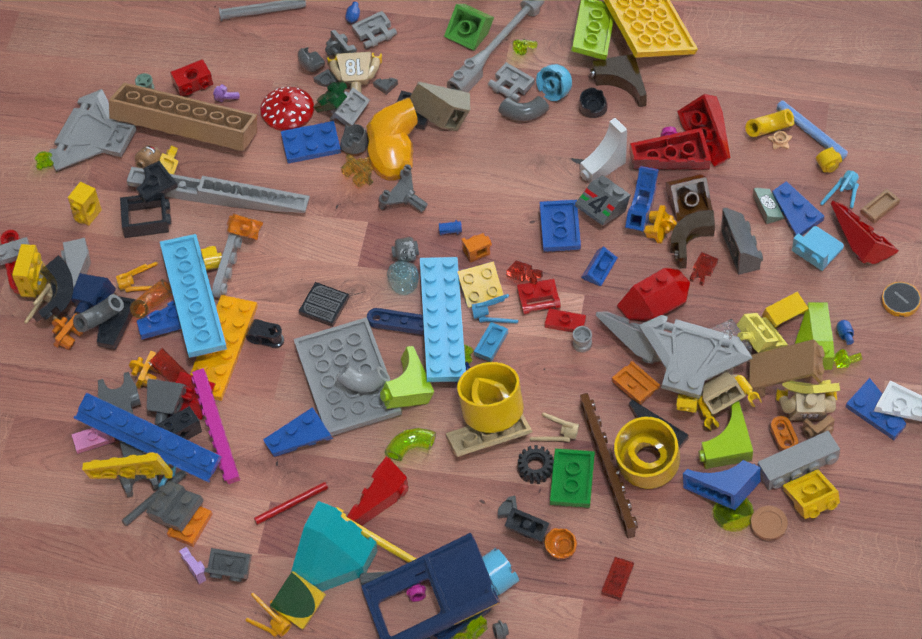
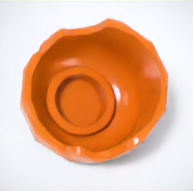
(560, 543)

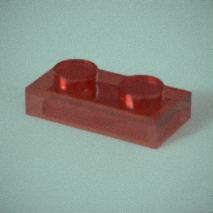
(166, 365)

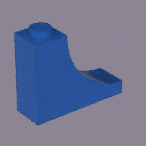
(724, 487)

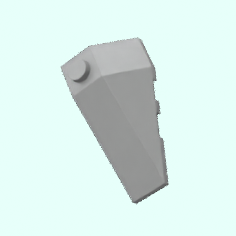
(630, 335)

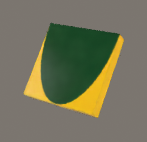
(297, 600)

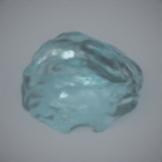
(403, 277)

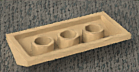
(469, 440)

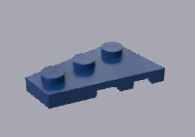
(798, 211)
(159, 322)
(864, 404)
(301, 431)

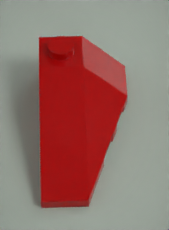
(707, 114)
(862, 239)

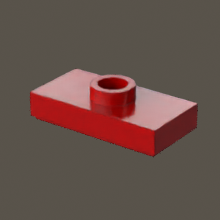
(564, 320)

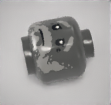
(405, 249)

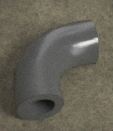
(523, 111)
(98, 314)

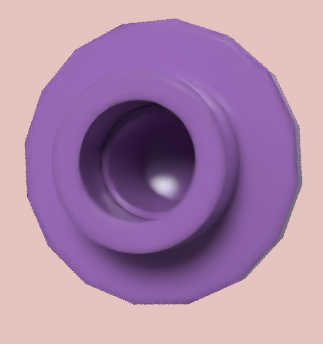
(220, 94)

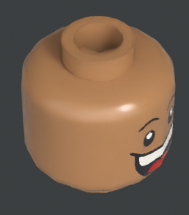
(147, 156)

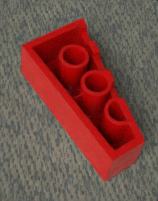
(672, 151)

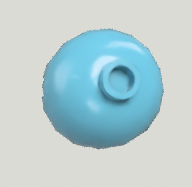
(554, 81)

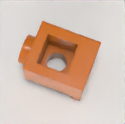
(476, 247)

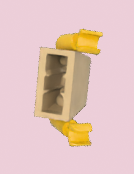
(721, 393)

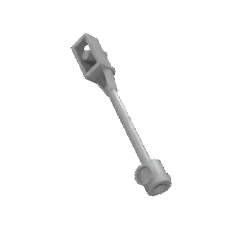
(472, 69)

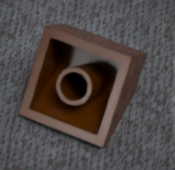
(688, 195)

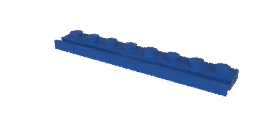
(147, 437)

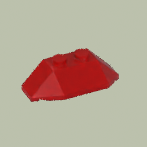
(655, 295)

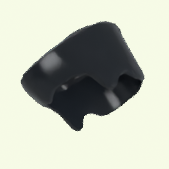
(592, 103)

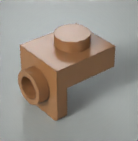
(811, 430)

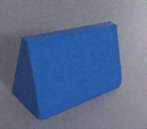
(599, 266)

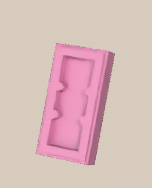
(90, 439)

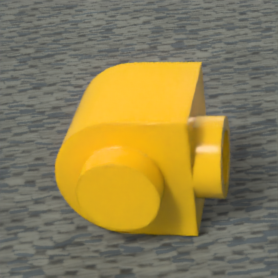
(829, 160)
(211, 257)

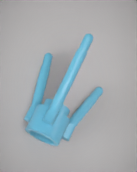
(847, 182)

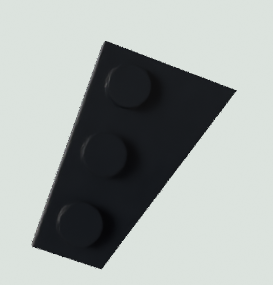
(113, 329)

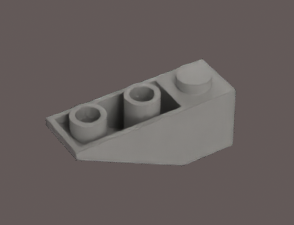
(77, 257)

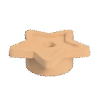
(780, 135)

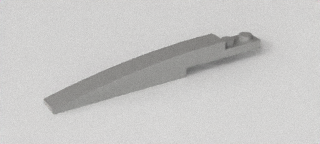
(228, 193)

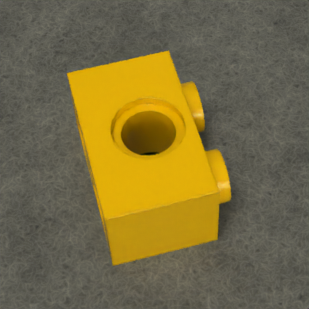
(84, 203)

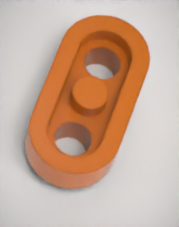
(784, 436)

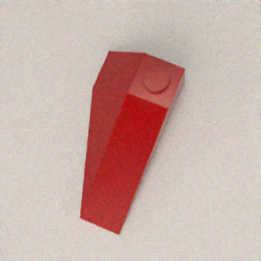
(383, 492)

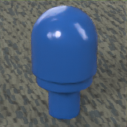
(352, 13)
(845, 331)

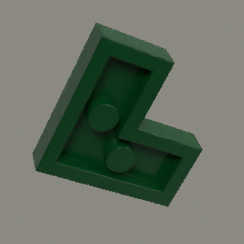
(332, 98)

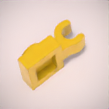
(168, 160)

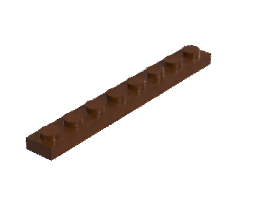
(611, 472)

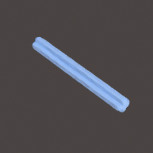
(812, 130)

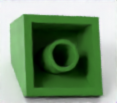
(468, 26)

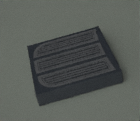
(324, 304)

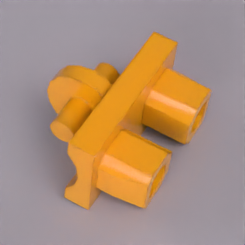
(662, 224)
(138, 366)

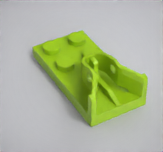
(592, 29)

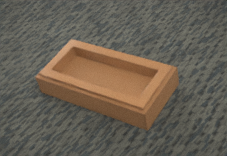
(880, 206)

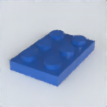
(310, 142)
(560, 225)

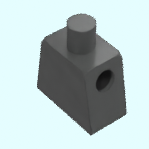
(164, 398)

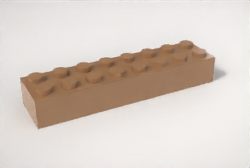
(183, 116)

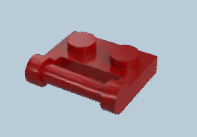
(541, 291)

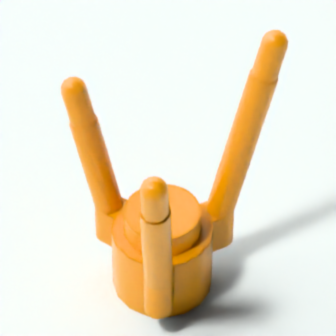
(126, 279)
(279, 623)

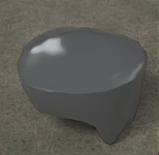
(354, 139)

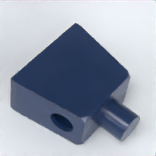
(90, 291)

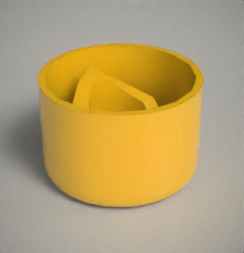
(486, 385)
(647, 433)

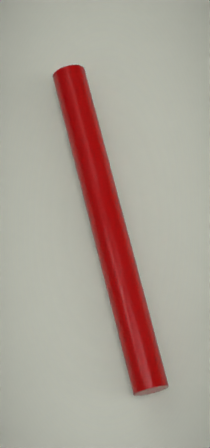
(291, 503)

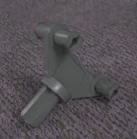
(402, 192)

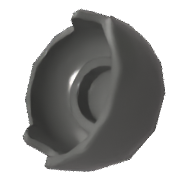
(310, 61)

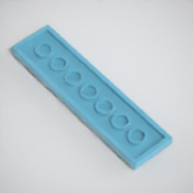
(192, 296)
(442, 319)

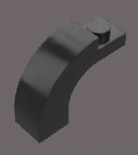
(62, 288)

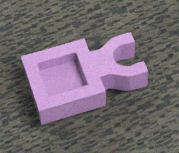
(196, 568)

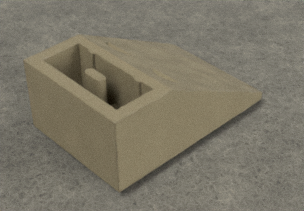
(441, 105)

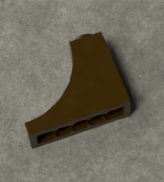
(621, 73)

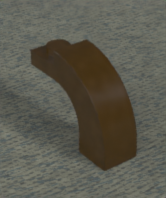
(690, 227)

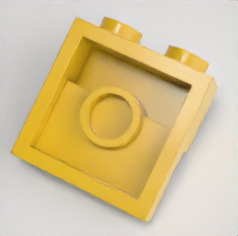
(812, 494)

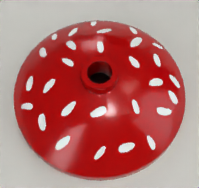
(290, 114)

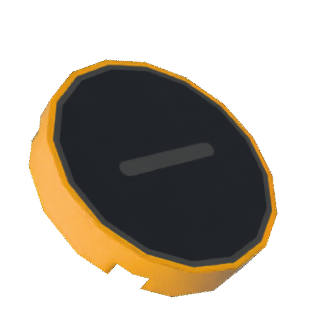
(901, 299)

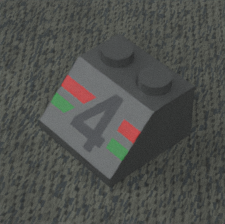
(603, 200)

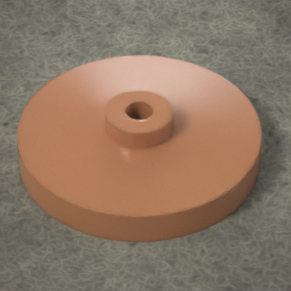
(769, 523)

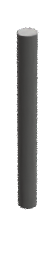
(143, 506)

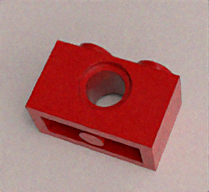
(191, 78)

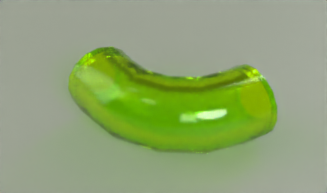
(409, 439)

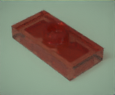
(617, 578)

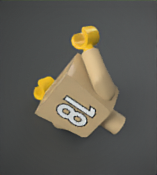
(355, 68)
(807, 406)

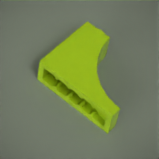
(410, 387)
(731, 445)

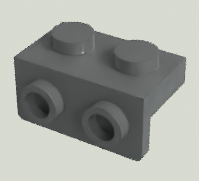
(229, 564)

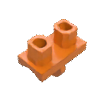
(244, 226)
(63, 337)

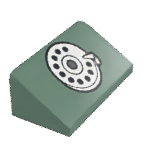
(767, 205)

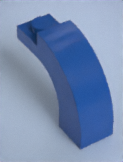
(643, 199)

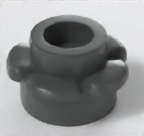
(500, 630)

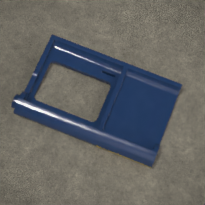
(457, 581)

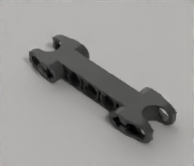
(125, 398)

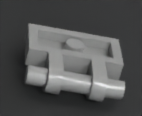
(372, 25)
(514, 78)

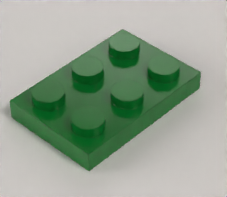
(572, 478)

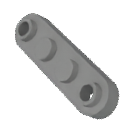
(225, 267)

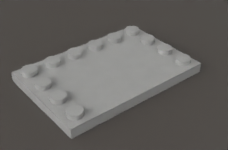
(324, 356)

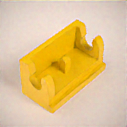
(785, 309)

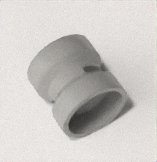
(582, 339)

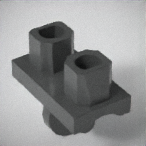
(338, 44)

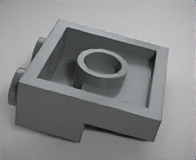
(174, 506)

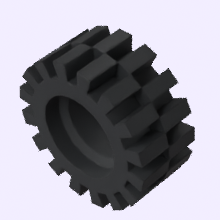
(535, 454)

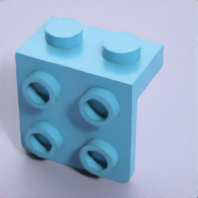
(817, 247)

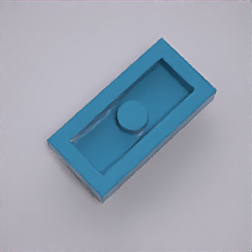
(491, 342)

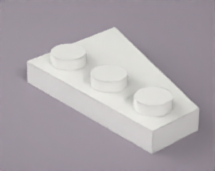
(900, 402)

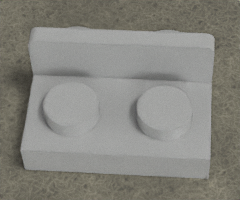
(350, 108)

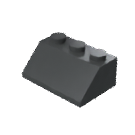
(740, 242)

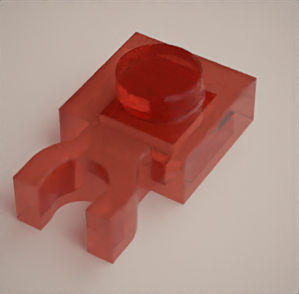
(703, 266)
(522, 271)

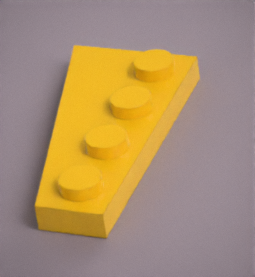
(128, 467)

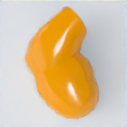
(390, 140)

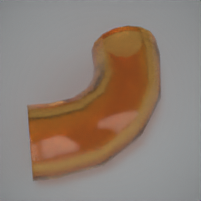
(151, 299)

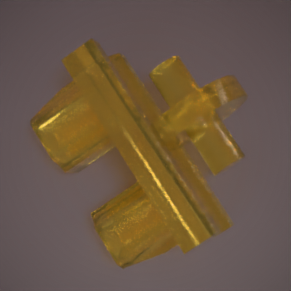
(360, 167)

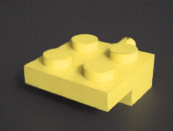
(759, 333)

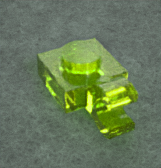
(474, 629)

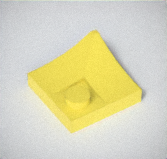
(808, 388)

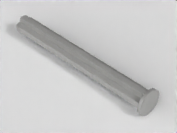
(261, 8)

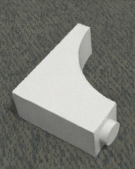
(608, 155)

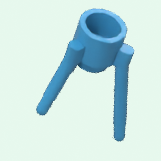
(481, 310)

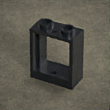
(146, 228)

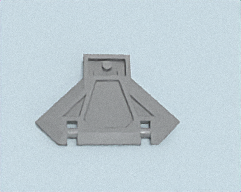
(90, 133)
(692, 353)

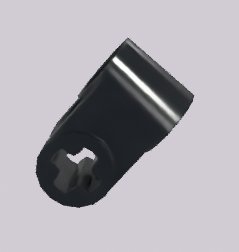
(263, 333)

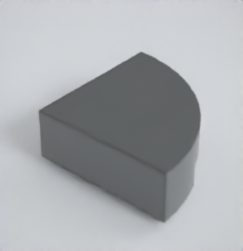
(325, 78)
(385, 85)
(506, 506)

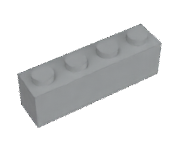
(798, 460)

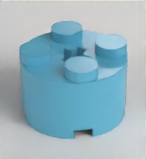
(500, 571)

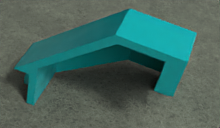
(332, 549)

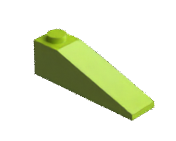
(817, 326)

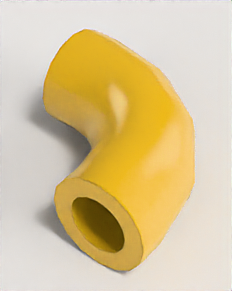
(769, 123)

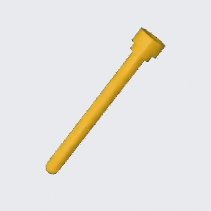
(381, 542)

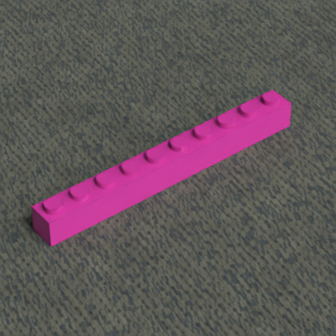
(216, 427)

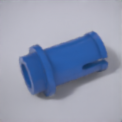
(451, 227)

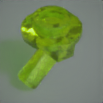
(520, 47)
(842, 358)

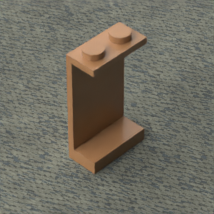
(786, 365)

